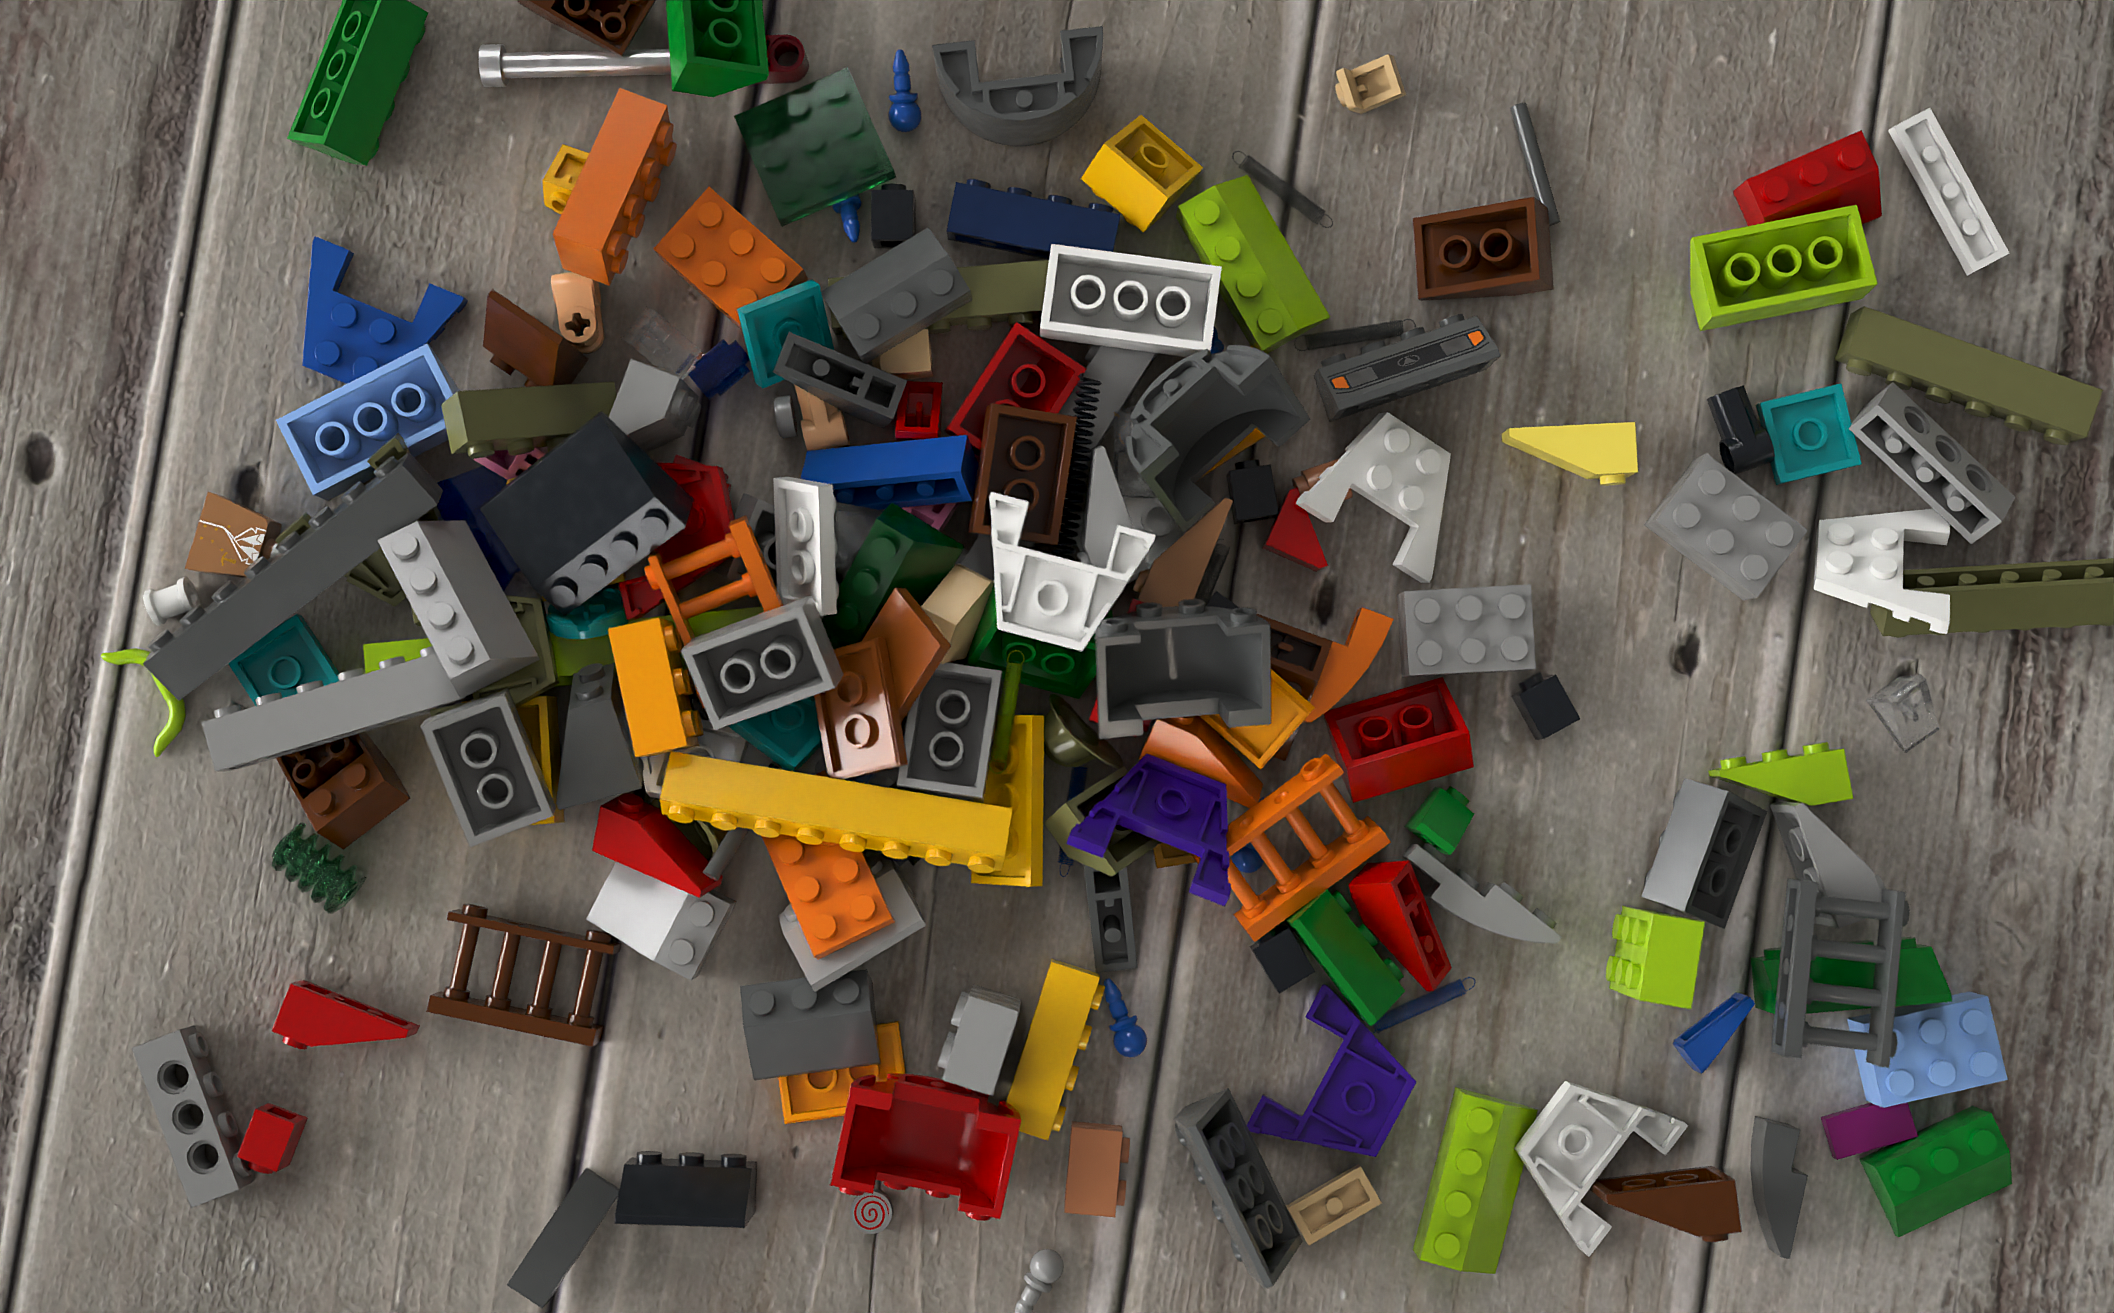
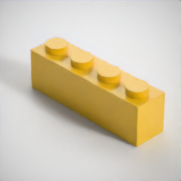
(1051, 1046)

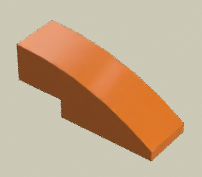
(1349, 661)

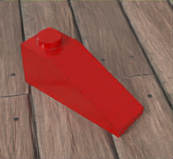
(651, 844)
(1399, 917)
(324, 1017)

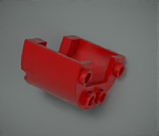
(927, 1138)

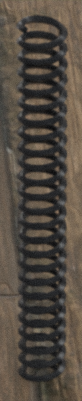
(1077, 466)

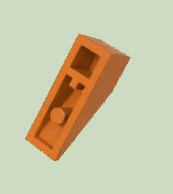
(1199, 748)

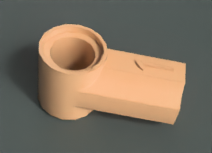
(821, 423)

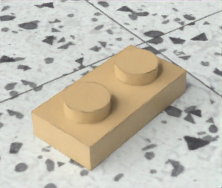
(1333, 1204)

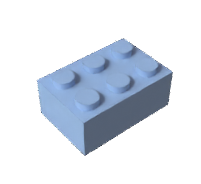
(1937, 1051)

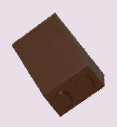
(1484, 251)
(528, 345)
(1689, 1200)

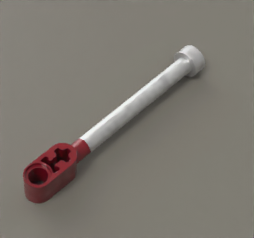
(498, 66)

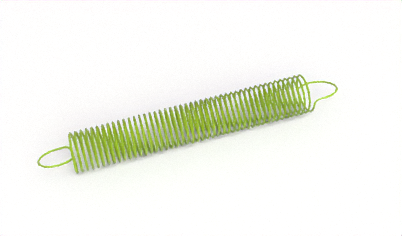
(1010, 712)

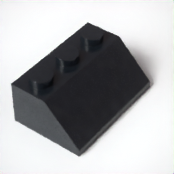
(687, 1190)

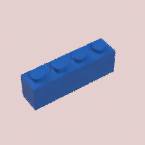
(897, 472)

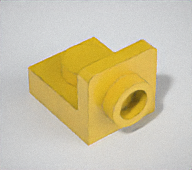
(562, 177)

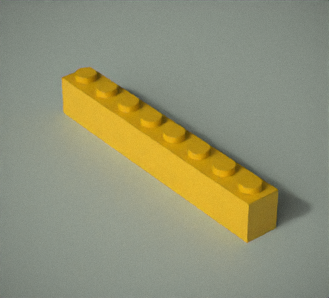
(835, 812)

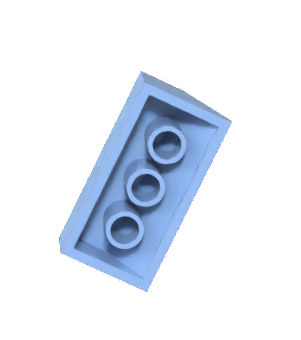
(347, 426)

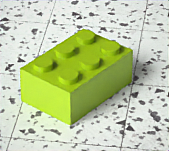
(1655, 956)

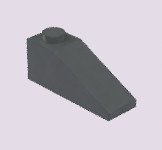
(840, 380)
(1110, 920)

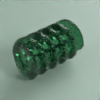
(315, 870)

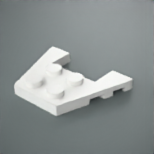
(1399, 474)
(1863, 562)
(1053, 595)
(1576, 1142)

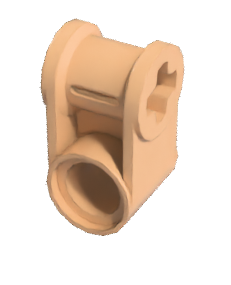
(578, 304)

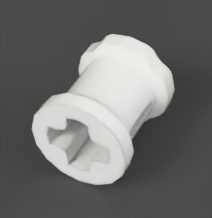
(170, 601)

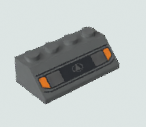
(1404, 367)

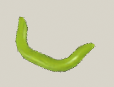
(176, 708)

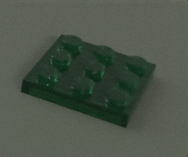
(815, 146)

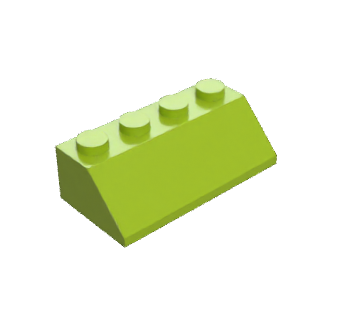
(1779, 268)
(1258, 270)
(1473, 1183)

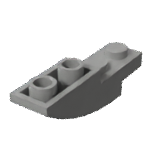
(1491, 909)

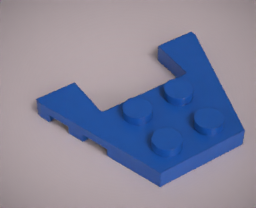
(353, 338)

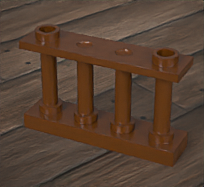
(496, 1007)

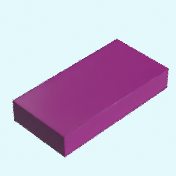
(1867, 1128)

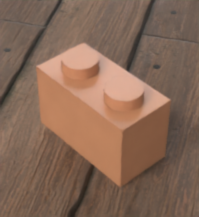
(1094, 1169)

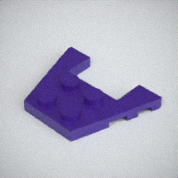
(1169, 807)
(1356, 1096)

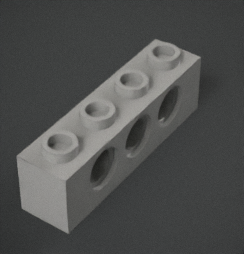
(1932, 463)
(172, 1105)

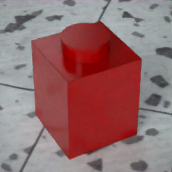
(271, 1138)

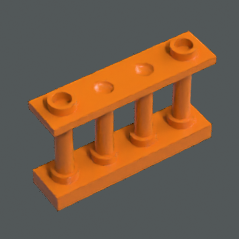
(755, 582)
(1326, 862)

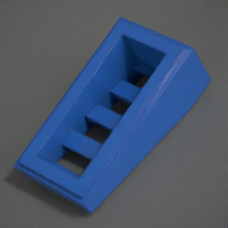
(1708, 1036)

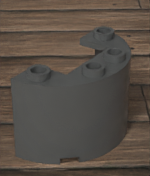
(1024, 108)
(1200, 415)
(1182, 666)

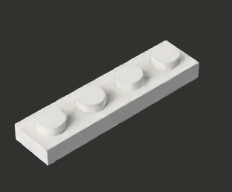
(1948, 191)

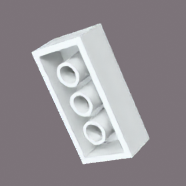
(1129, 301)

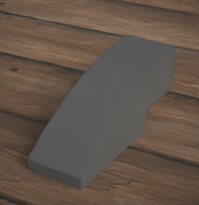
(1775, 1184)
(564, 1238)

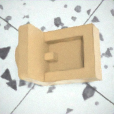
(1369, 85)

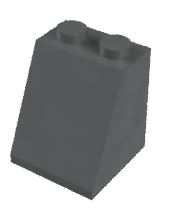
(597, 741)

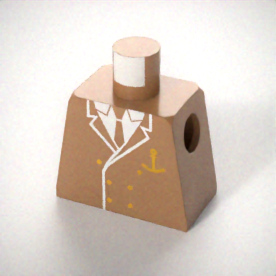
(230, 538)

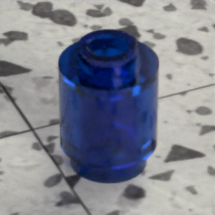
(720, 368)

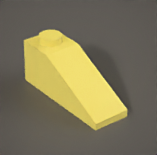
(1586, 450)

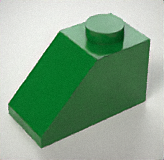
(1441, 819)

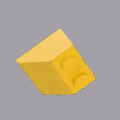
(1141, 173)

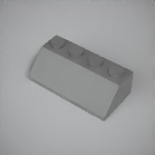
(458, 603)

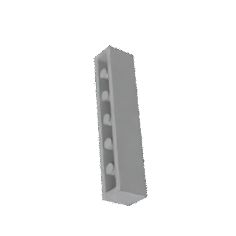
(329, 711)

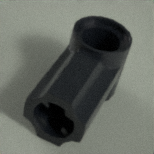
(1742, 440)

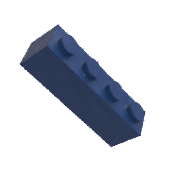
(1027, 224)

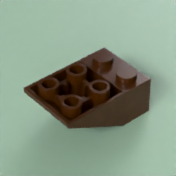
(602, 22)
(1299, 661)
(344, 787)

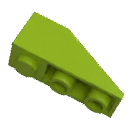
(1805, 778)

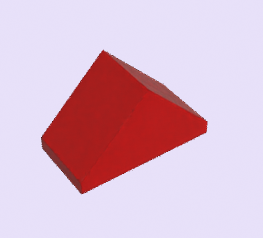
(919, 411)
(1294, 535)

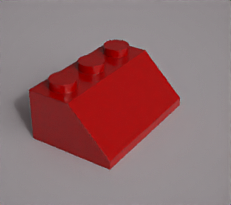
(1815, 182)
(1020, 374)
(1399, 739)

